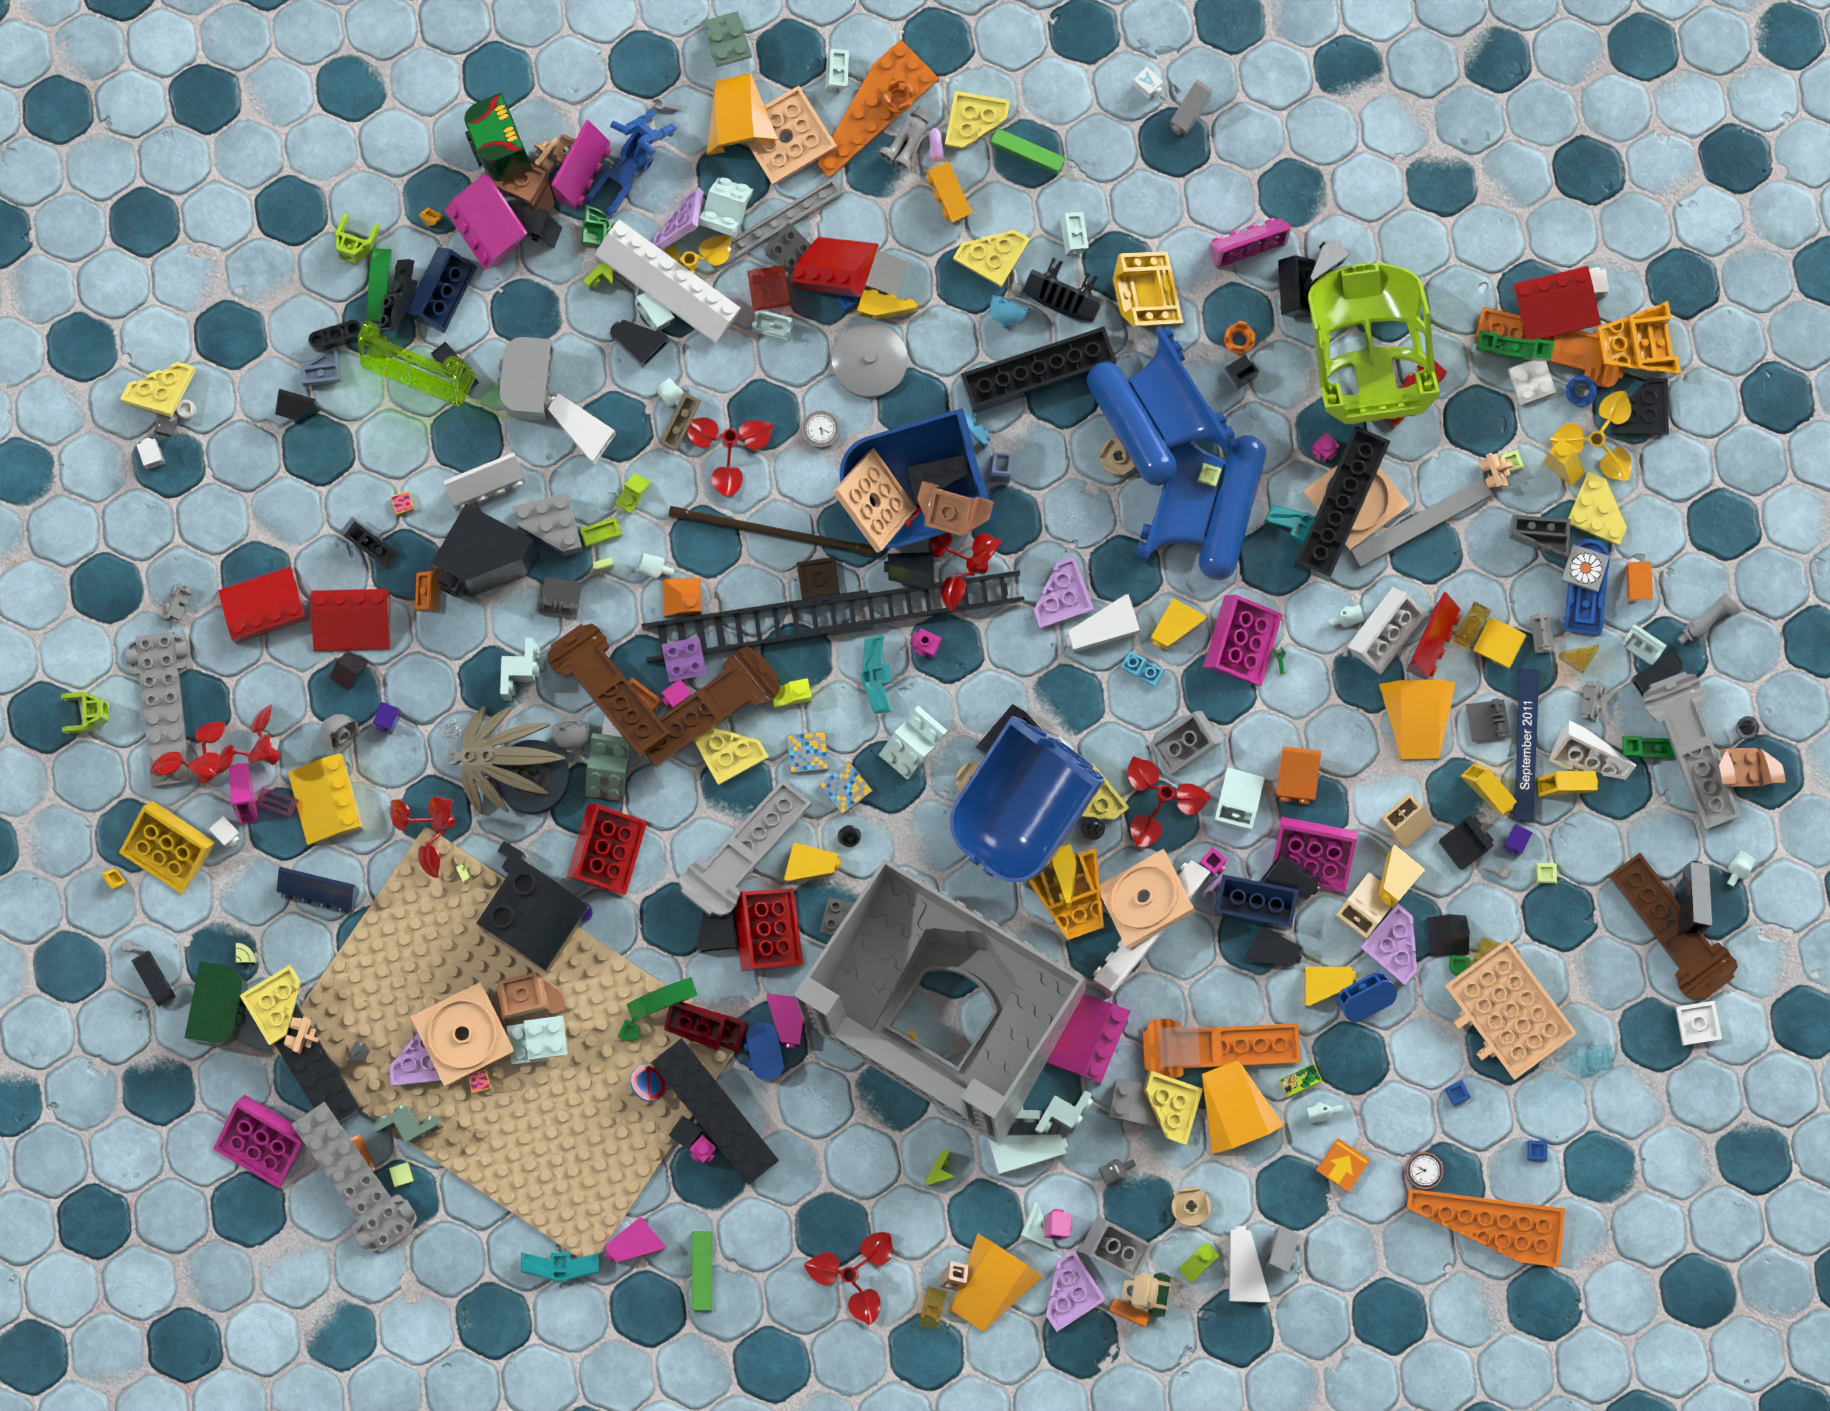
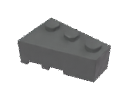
(1542, 533)

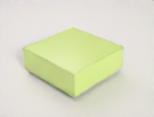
(1515, 458)
(1209, 475)
(603, 565)
(1546, 873)
(401, 1174)

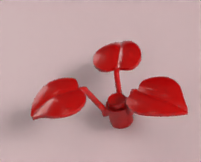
(754, 433)
(983, 548)
(262, 749)
(204, 766)
(1189, 796)
(441, 820)
(825, 1266)

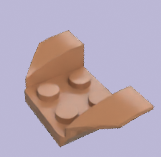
(530, 188)
(952, 511)
(1749, 768)
(526, 995)

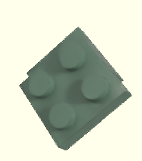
(727, 39)
(607, 767)
(407, 1124)

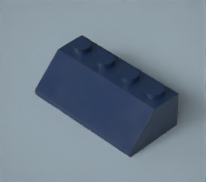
(441, 289)
(317, 889)
(1256, 902)

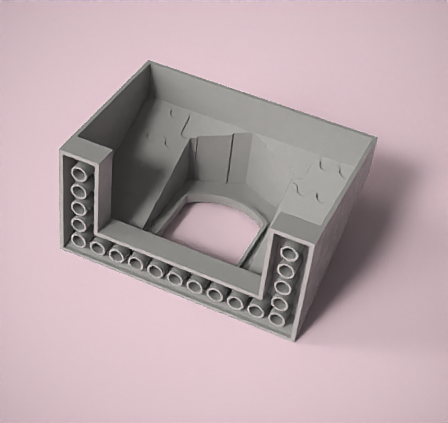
(878, 961)

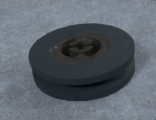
(555, 783)

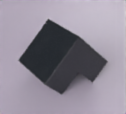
(1242, 371)
(347, 670)
(512, 855)
(686, 1132)

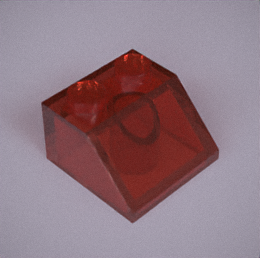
(768, 288)

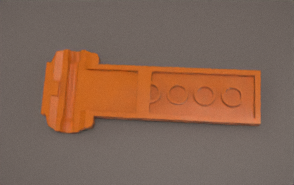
(1573, 350)
(1227, 1044)

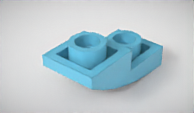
(981, 436)
(1142, 669)

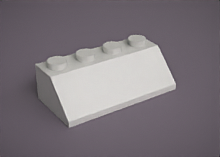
(485, 481)
(1387, 630)

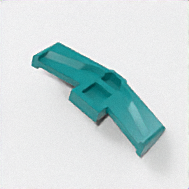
(1292, 519)
(875, 675)
(560, 1266)

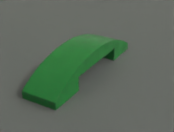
(378, 282)
(1515, 347)
(1647, 747)
(661, 998)

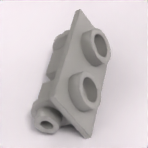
(178, 595)
(1542, 632)
(1594, 693)

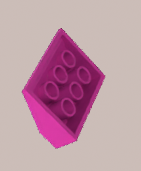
(581, 166)
(486, 222)
(1249, 242)
(1242, 639)
(1320, 849)
(1090, 1038)
(260, 1141)

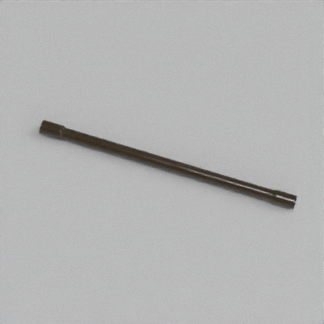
(685, 514)

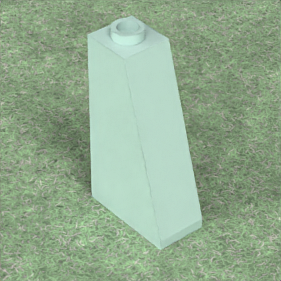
(1026, 1150)

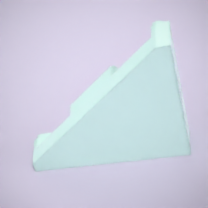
(1034, 1228)

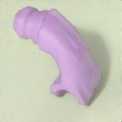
(936, 149)
(1211, 887)

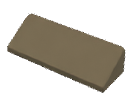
(679, 421)

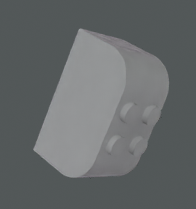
(526, 378)

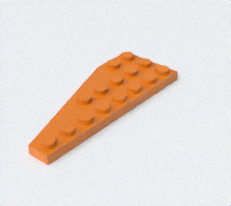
(867, 113)
(1511, 1228)

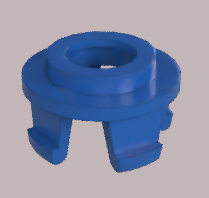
(1579, 401)

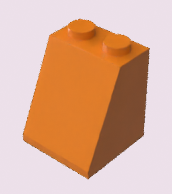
(1297, 775)

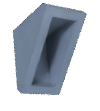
(1001, 467)

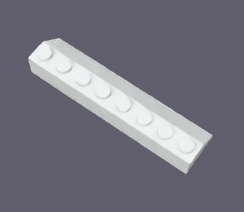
(667, 281)
(1124, 960)

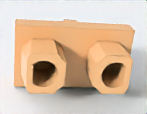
(543, 161)
(1499, 469)
(302, 1026)

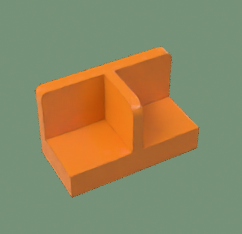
(1639, 581)

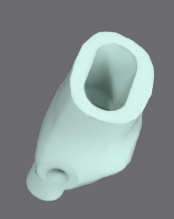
(669, 392)
(653, 566)
(1347, 617)
(1740, 867)
(1322, 1112)

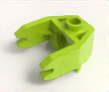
(353, 248)
(94, 712)

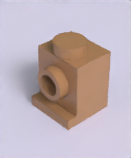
(558, 153)
(954, 1276)

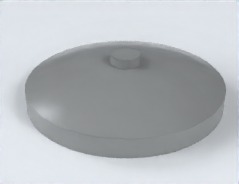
(869, 360)

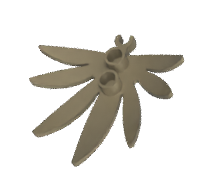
(481, 757)

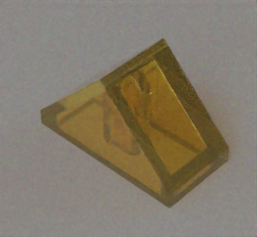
(1579, 658)
(932, 1307)

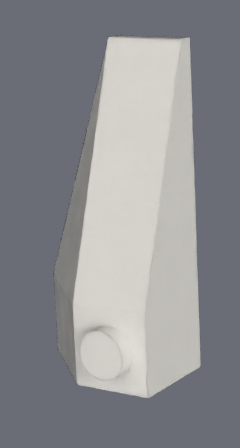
(1583, 750)

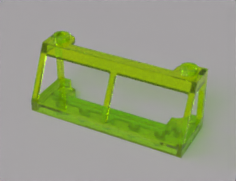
(379, 363)

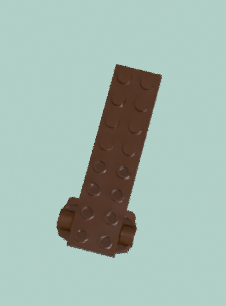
(584, 657)
(744, 681)
(1700, 965)

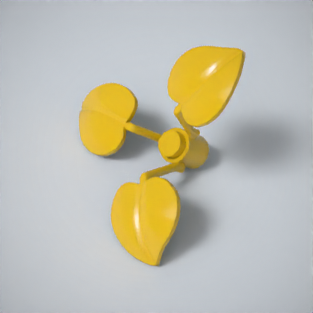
(714, 249)
(1615, 409)

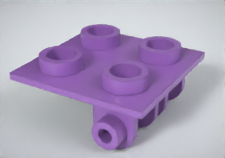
(684, 659)

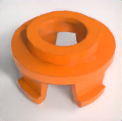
(895, 87)
(1243, 328)

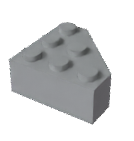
(551, 523)

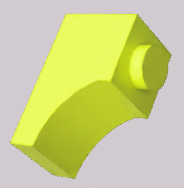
(793, 693)

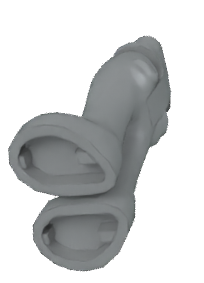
(911, 129)
(1701, 625)

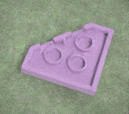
(682, 221)
(1063, 595)
(1394, 945)
(413, 1065)
(1071, 1292)

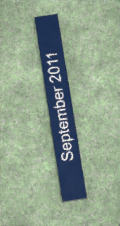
(1526, 744)

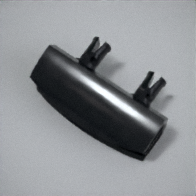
(1062, 297)

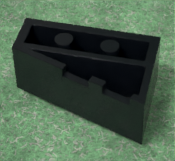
(537, 223)
(939, 472)

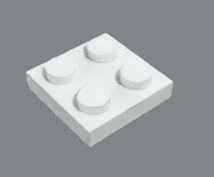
(1531, 381)
(1698, 1023)

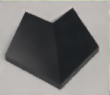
(295, 406)
(1448, 935)

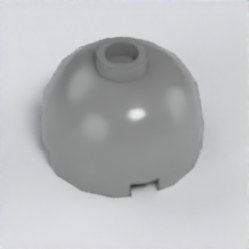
(338, 732)
(571, 735)

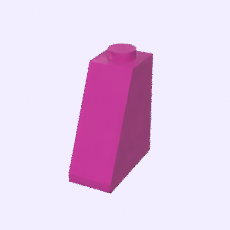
(242, 793)
(786, 1019)
(634, 1242)

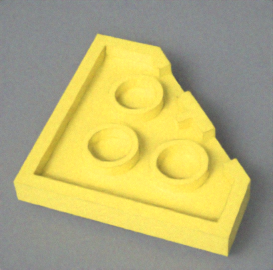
(973, 118)
(993, 255)
(160, 390)
(1597, 511)
(729, 753)
(1106, 803)
(273, 1003)
(1173, 1105)

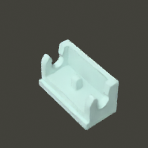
(837, 69)
(1074, 233)
(654, 313)
(772, 325)
(1643, 644)

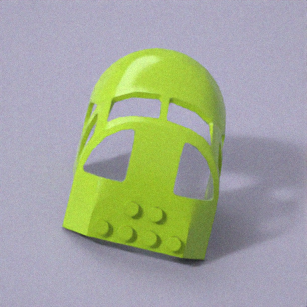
(1365, 296)

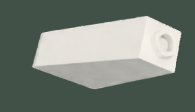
(584, 429)
(1105, 626)
(1245, 1272)

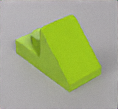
(595, 278)
(633, 492)
(936, 1174)
(1198, 1262)

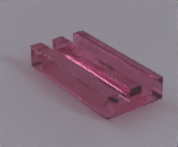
(291, 807)

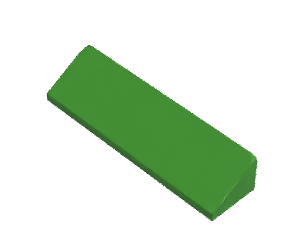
(1027, 151)
(702, 1270)

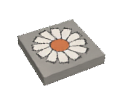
(1585, 568)

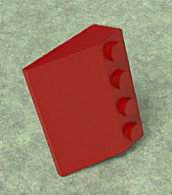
(835, 266)
(1557, 304)
(262, 605)
(350, 619)
(1434, 637)
(606, 849)
(767, 930)

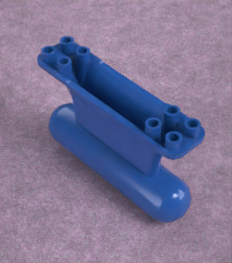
(1157, 410)
(1197, 510)

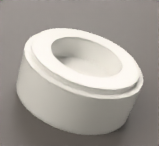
(186, 409)

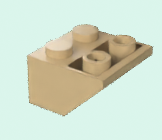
(1406, 821)

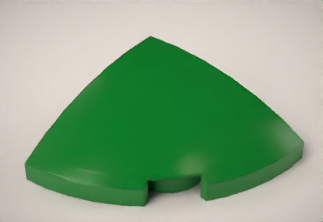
(594, 227)

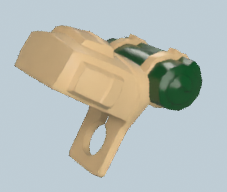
(1149, 1293)

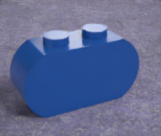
(1367, 997)
(764, 1051)

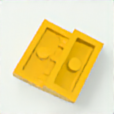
(1499, 643)

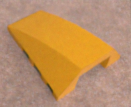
(737, 115)
(1640, 341)
(1418, 715)
(1086, 902)
(1236, 1108)
(992, 1284)

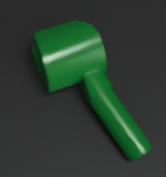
(1280, 656)

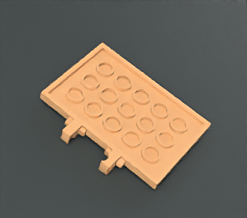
(1509, 1010)

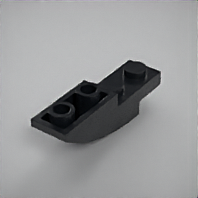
(398, 302)

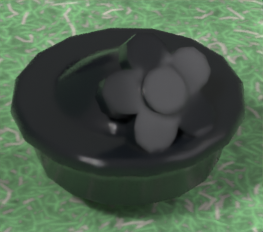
(1747, 727)
(1093, 828)
(849, 835)

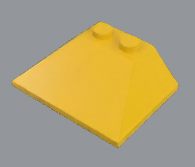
(1146, 289)

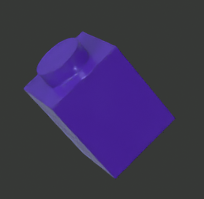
(386, 717)
(1517, 840)

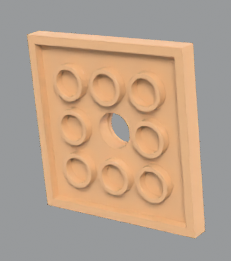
(809, 143)
(892, 503)
(1379, 507)
(1166, 904)
(486, 1037)

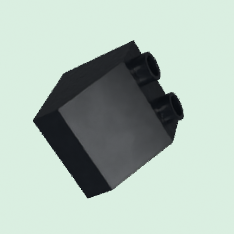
(482, 554)
(533, 915)

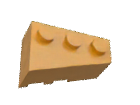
(947, 192)

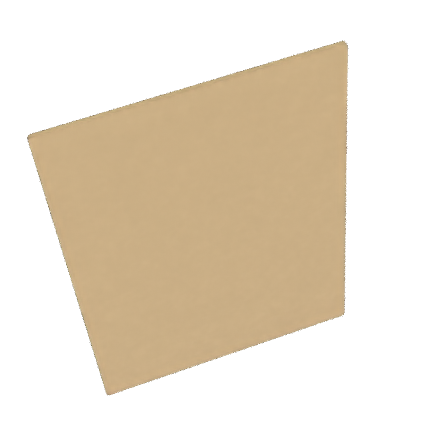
(553, 1136)

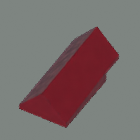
(706, 1026)

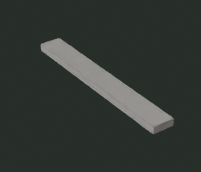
(776, 222)
(1421, 523)

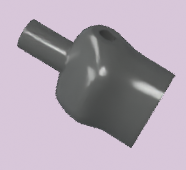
(166, 425)
(358, 1052)
(1115, 1171)

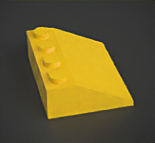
(325, 799)
(166, 846)

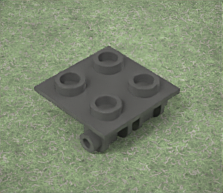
(787, 248)
(560, 598)
(1488, 720)
(834, 915)

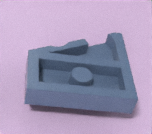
(322, 369)

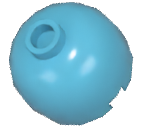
(1007, 311)

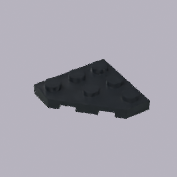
(1648, 410)

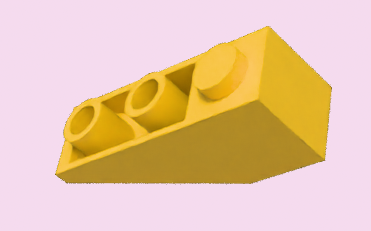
(880, 306)
(1065, 869)

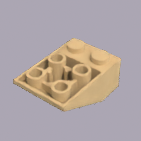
(1363, 908)

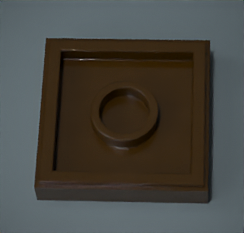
(818, 577)

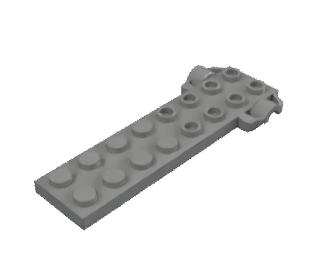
(158, 663)
(1677, 705)
(715, 883)
(379, 1216)

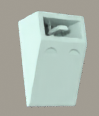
(1239, 800)

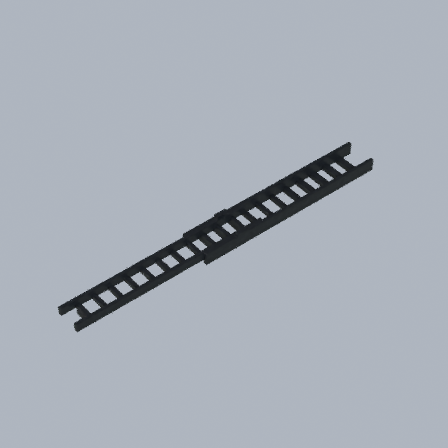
(823, 631)

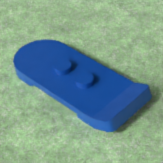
(1584, 607)

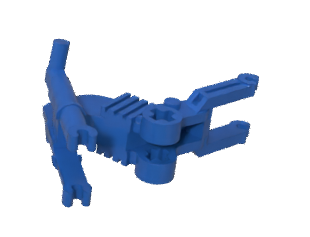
(635, 156)

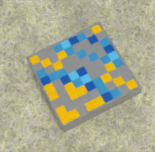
(807, 752)
(845, 788)

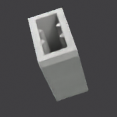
(1191, 108)

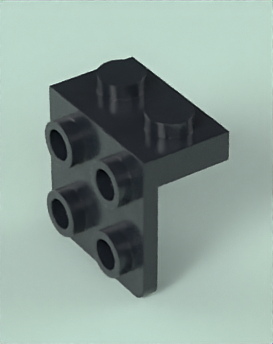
(1466, 842)

